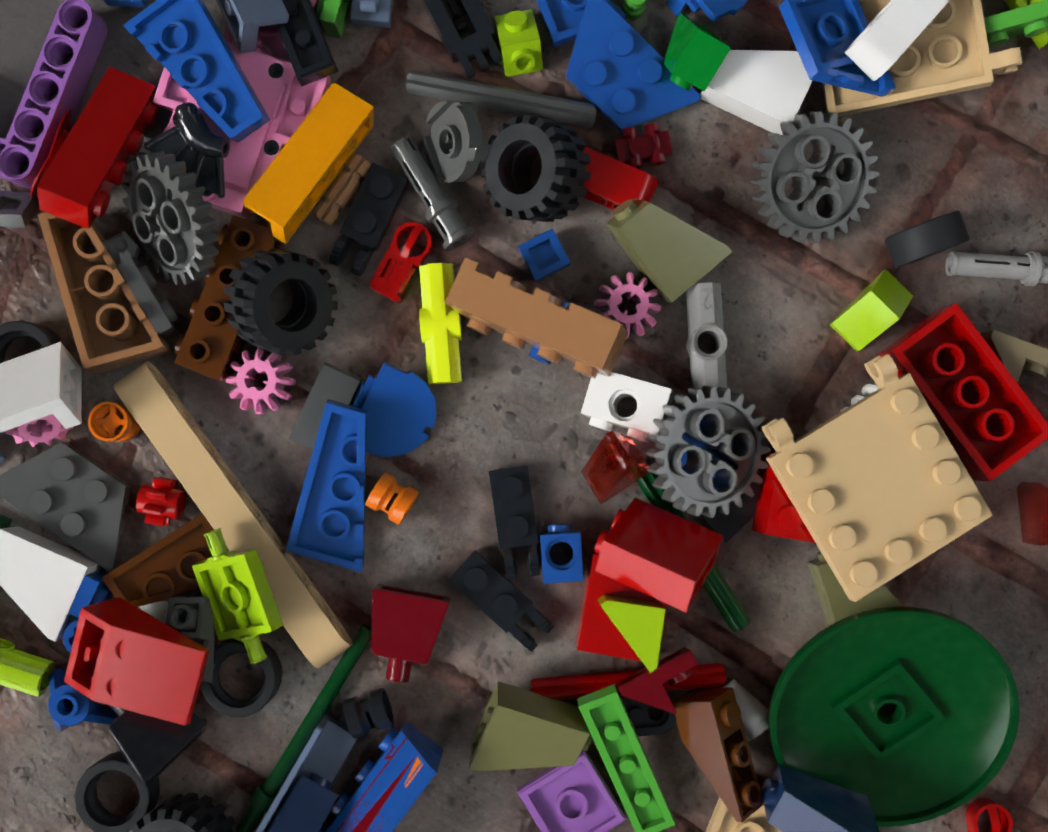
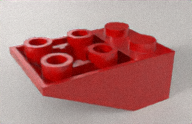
(135, 662)

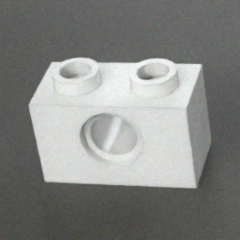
(606, 393)

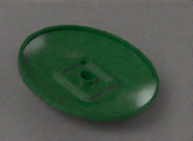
(940, 742)

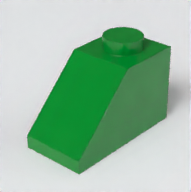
(694, 54)

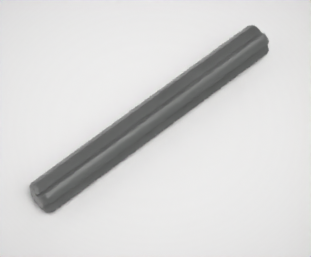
(501, 98)

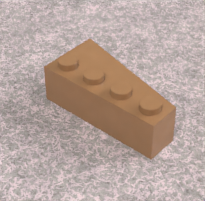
(99, 304)
(536, 320)

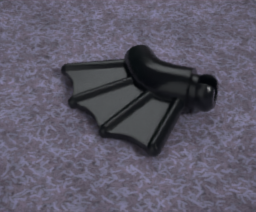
(196, 146)

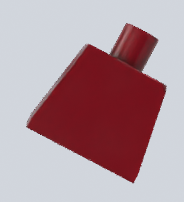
(405, 627)

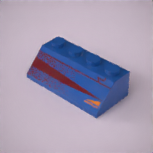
(389, 784)

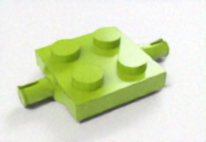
(238, 595)

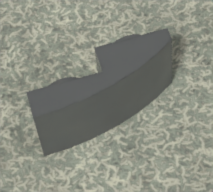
(330, 384)
(194, 619)

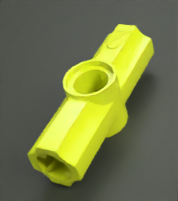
(440, 324)

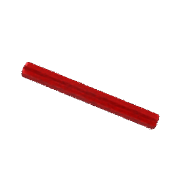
(580, 685)

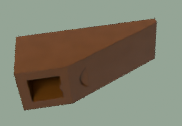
(716, 739)

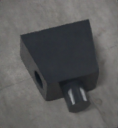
(150, 742)

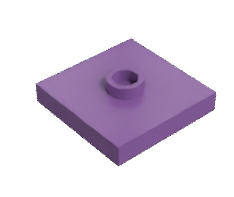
(572, 799)

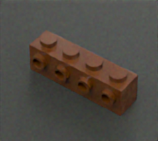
(210, 340)

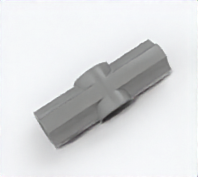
(706, 317)

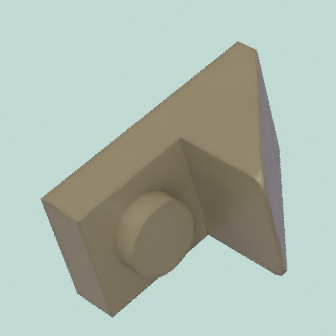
(1018, 354)

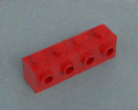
(98, 148)

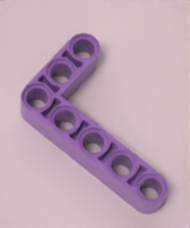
(47, 76)

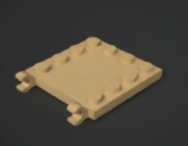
(941, 61)
(877, 483)

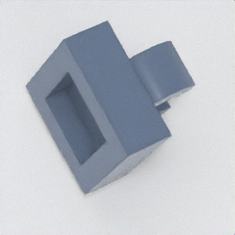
(372, 13)

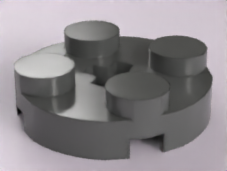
(454, 141)

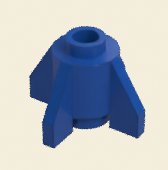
(71, 707)

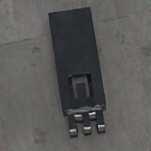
(471, 45)

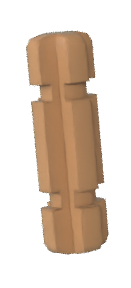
(342, 189)

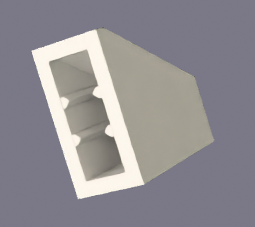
(760, 86)
(42, 578)

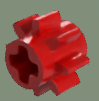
(161, 501)

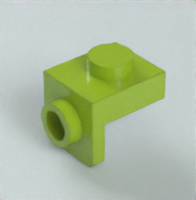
(519, 42)

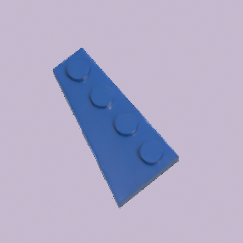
(197, 56)
(333, 496)

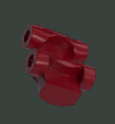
(639, 149)

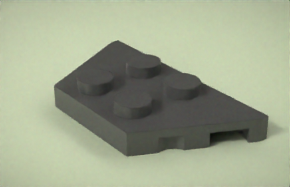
(72, 500)

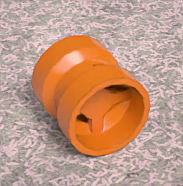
(105, 421)
(384, 493)

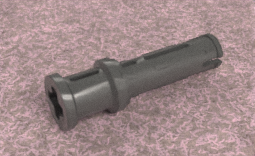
(440, 208)

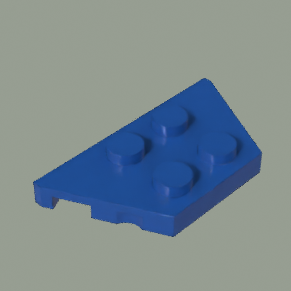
(822, 35)
(621, 70)

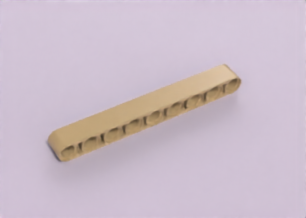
(232, 509)

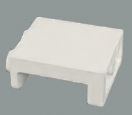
(39, 386)

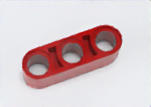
(616, 182)

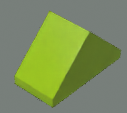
(872, 311)
(639, 624)

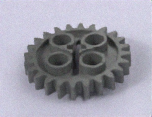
(787, 161)
(170, 217)
(725, 418)

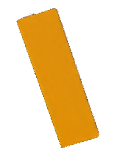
(310, 161)

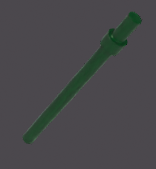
(266, 794)

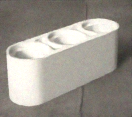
(891, 34)

